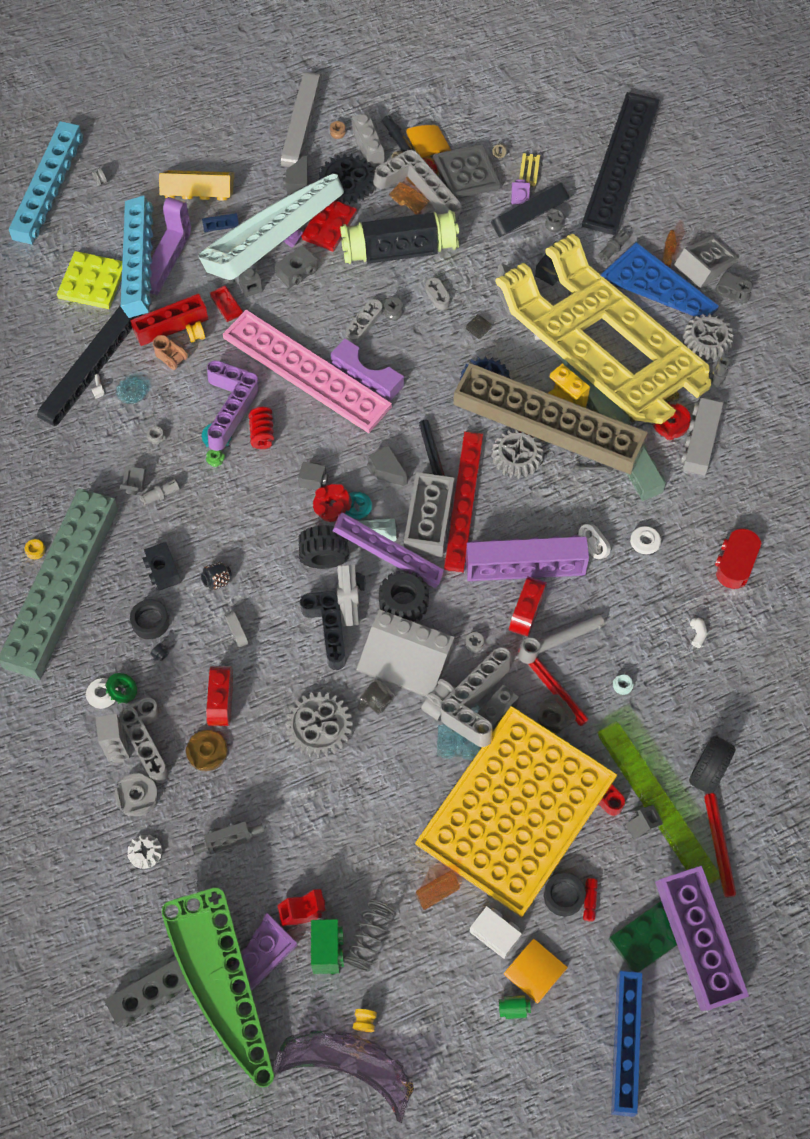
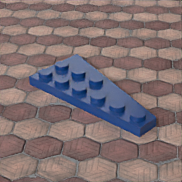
(649, 277)

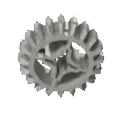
(709, 330)
(526, 460)

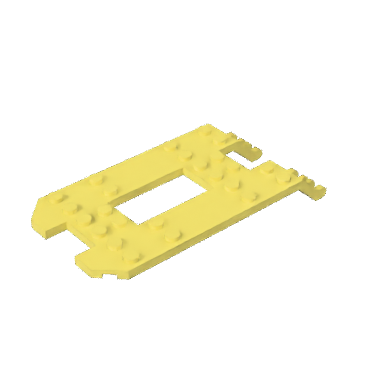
(593, 299)

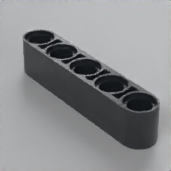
(530, 210)

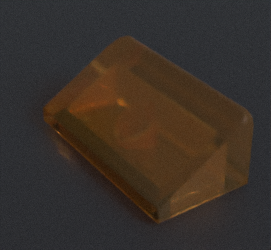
(437, 890)

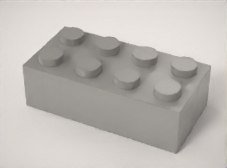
(429, 514)

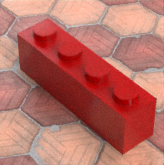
(169, 319)

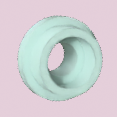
(623, 679)

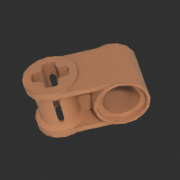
(170, 354)

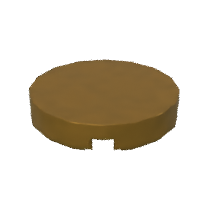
(206, 750)

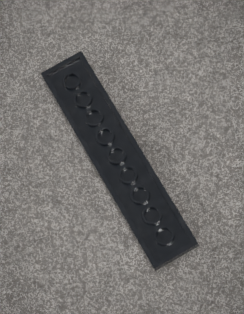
(620, 163)

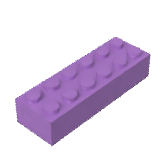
(526, 558)
(701, 939)

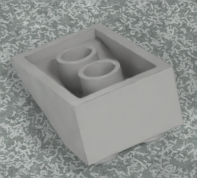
(705, 261)

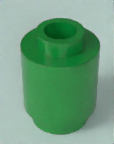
(514, 1007)

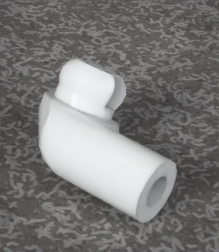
(701, 631)

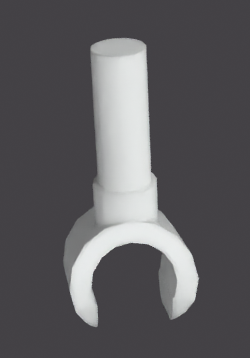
(98, 390)

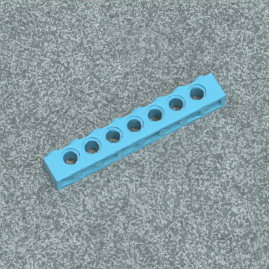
(45, 183)
(137, 257)

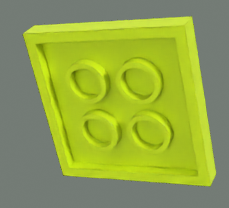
(91, 280)

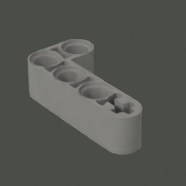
(145, 743)

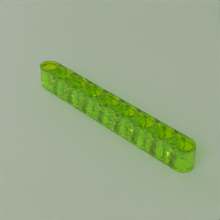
(651, 793)

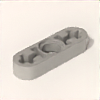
(364, 314)

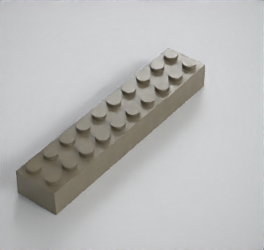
(550, 418)

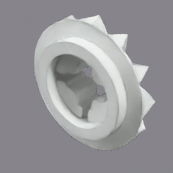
(153, 854)

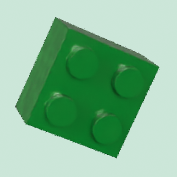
(325, 946)

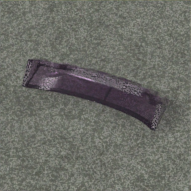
(352, 1056)

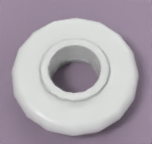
(648, 532)
(95, 701)

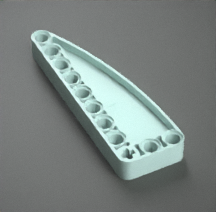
(268, 228)

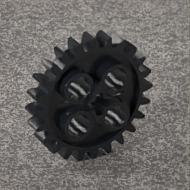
(353, 174)

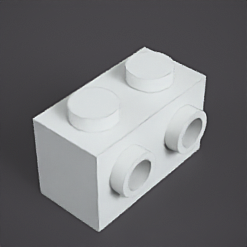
(496, 932)

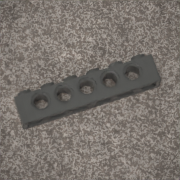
(139, 991)

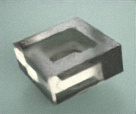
(478, 326)

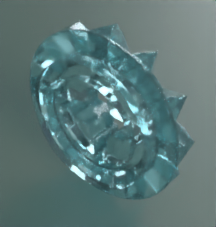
(131, 397)

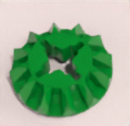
(124, 681)

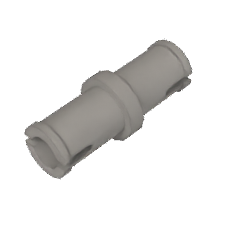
(159, 492)

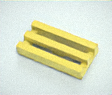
(531, 159)

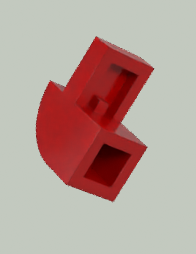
(302, 909)

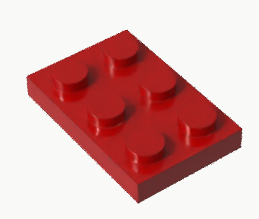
(325, 226)

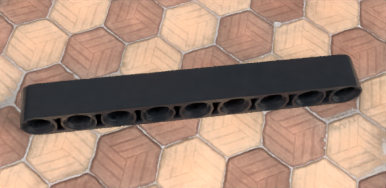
(86, 368)

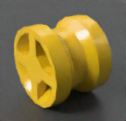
(195, 331)
(364, 1020)

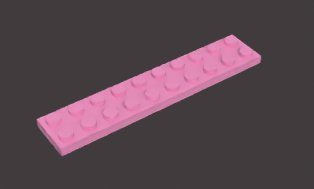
(307, 371)

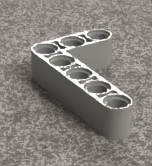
(412, 165)
(457, 706)

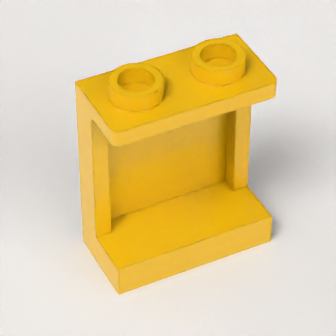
(569, 386)

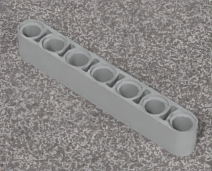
(301, 119)

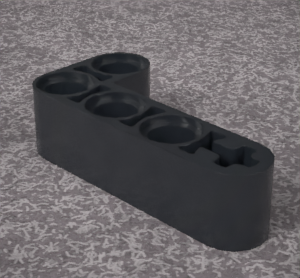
(332, 630)

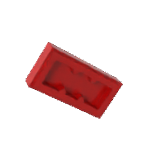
(226, 303)

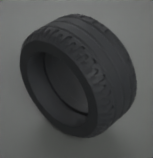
(712, 764)

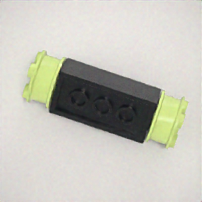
(400, 237)

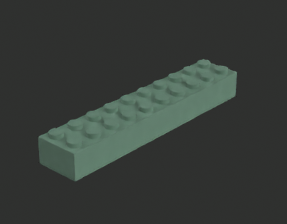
(58, 584)

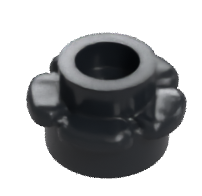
(159, 652)

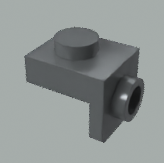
(133, 480)

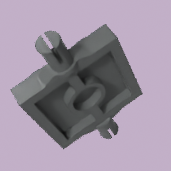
(226, 838)

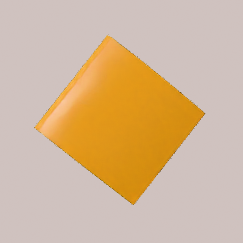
(427, 140)
(535, 971)

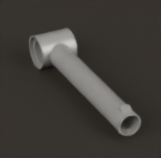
(555, 639)

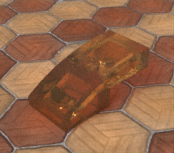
(411, 198)
(669, 248)

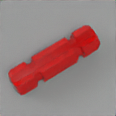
(590, 899)

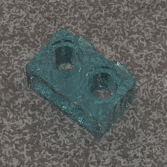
(457, 749)

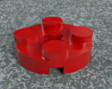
(675, 429)
(327, 494)

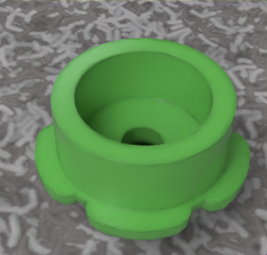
(215, 462)

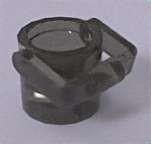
(377, 697)
(553, 714)

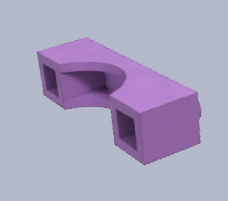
(384, 382)

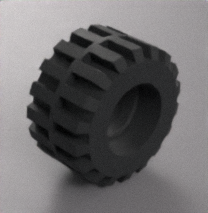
(322, 547)
(404, 583)

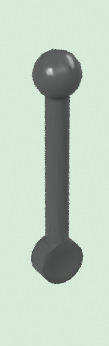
(577, 468)

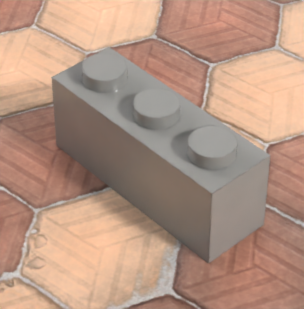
(368, 139)
(112, 738)

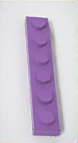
(387, 549)

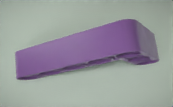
(171, 244)
(243, 392)

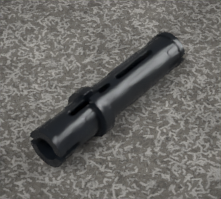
(396, 134)

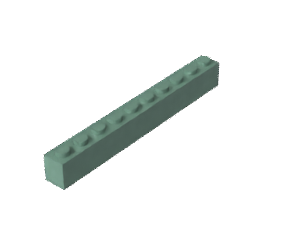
(645, 474)

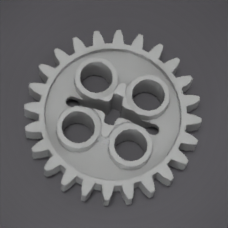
(314, 707)

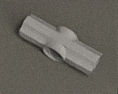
(348, 595)

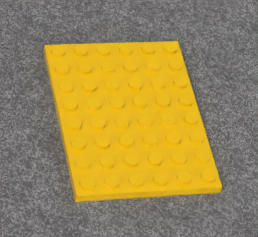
(516, 811)

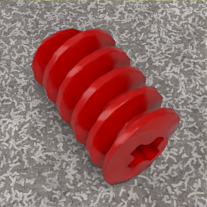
(261, 427)

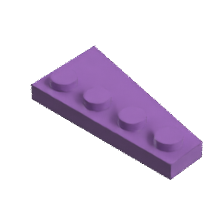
(263, 953)

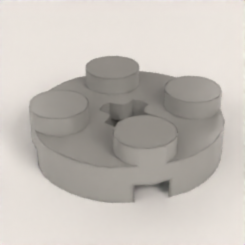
(126, 789)

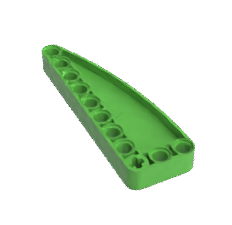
(204, 967)

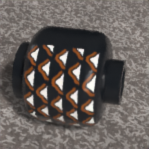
(216, 575)

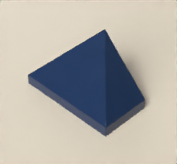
(220, 221)

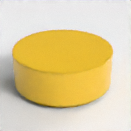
(35, 549)

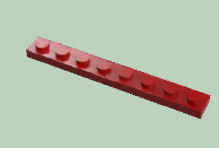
(463, 502)

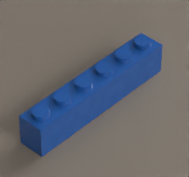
(626, 1044)

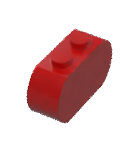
(738, 558)
(527, 606)
(219, 696)

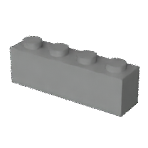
(702, 437)

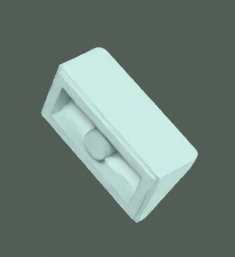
(383, 526)

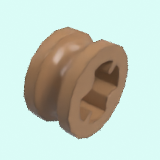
(337, 125)

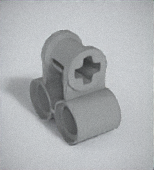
(433, 702)

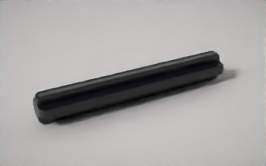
(431, 448)

